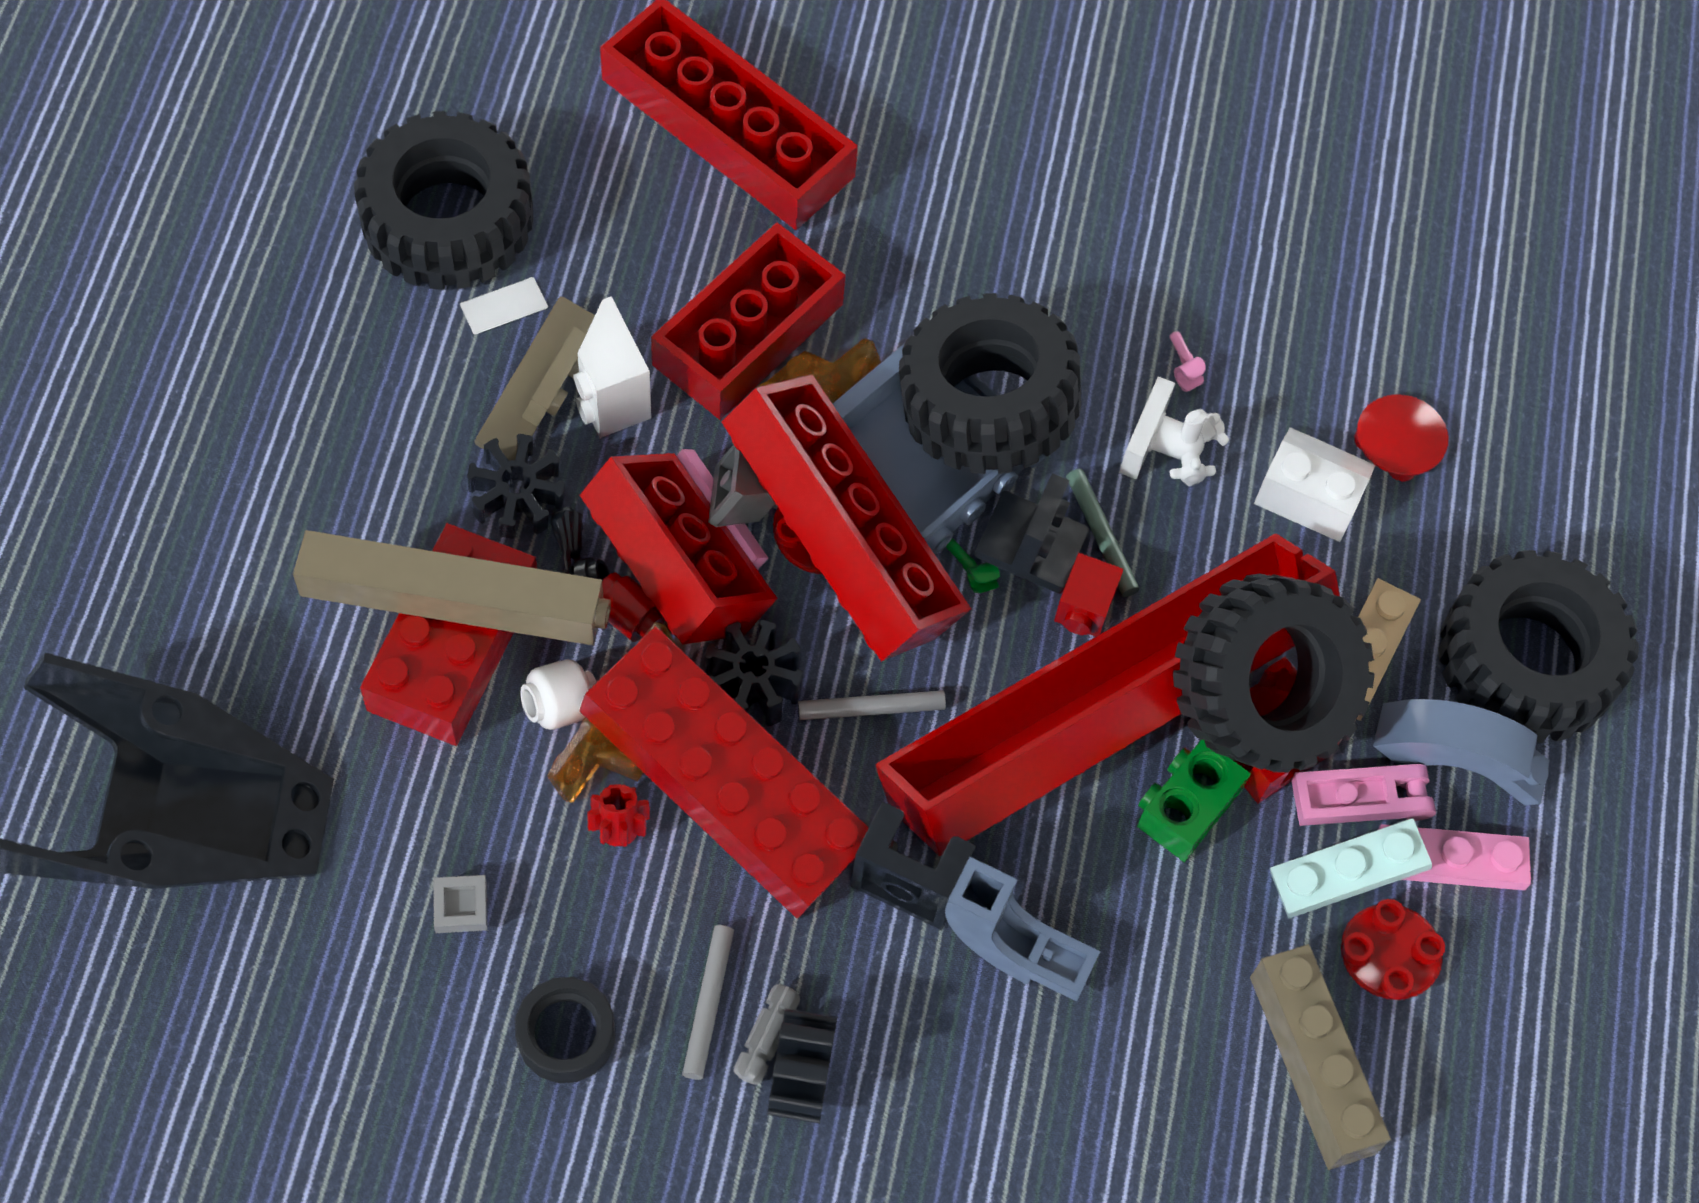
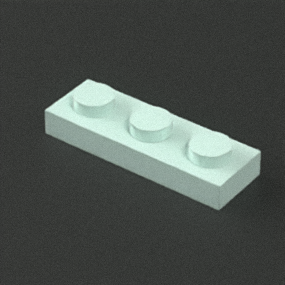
(1351, 868)

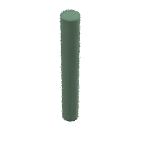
(1101, 530)

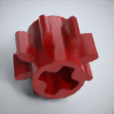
(618, 815)

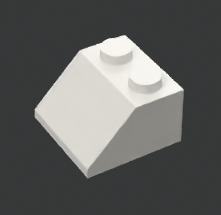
(611, 375)
(1314, 484)

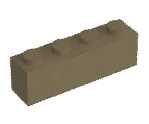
(1319, 1057)

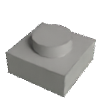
(460, 904)

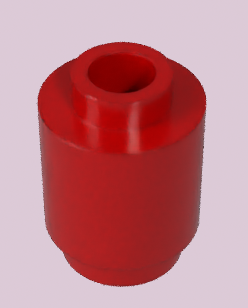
(630, 608)

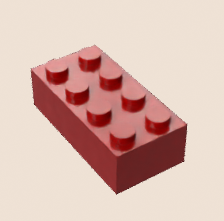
(747, 320)
(681, 560)
(438, 669)

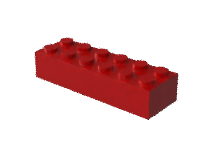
(728, 112)
(845, 516)
(725, 771)

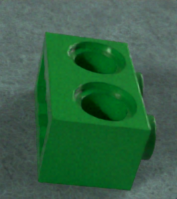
(1198, 803)

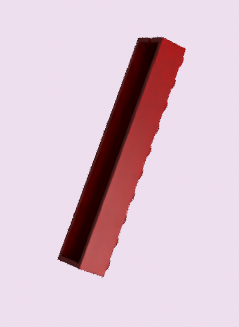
(1069, 710)

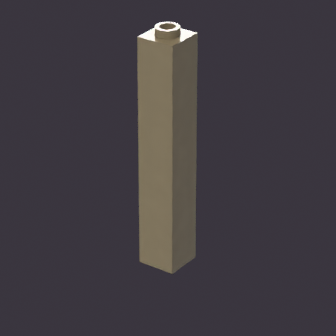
(451, 587)

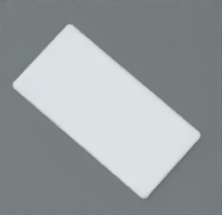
(503, 305)

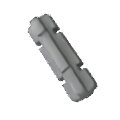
(765, 1035)

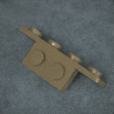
(538, 378)

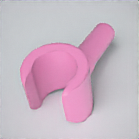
(1191, 371)

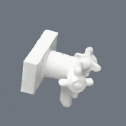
(1172, 437)

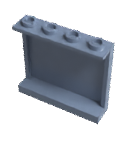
(928, 490)

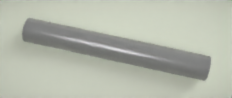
(871, 705)
(708, 1002)

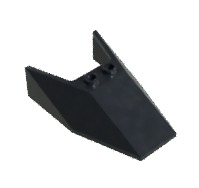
(186, 793)

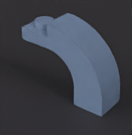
(1466, 739)
(1008, 937)

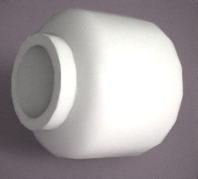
(556, 693)

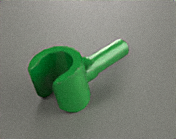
(981, 576)

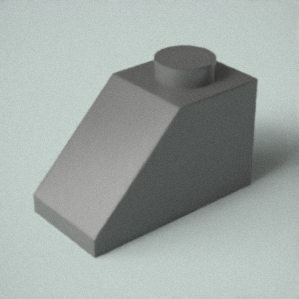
(737, 492)

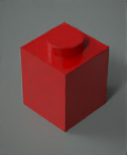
(1088, 595)

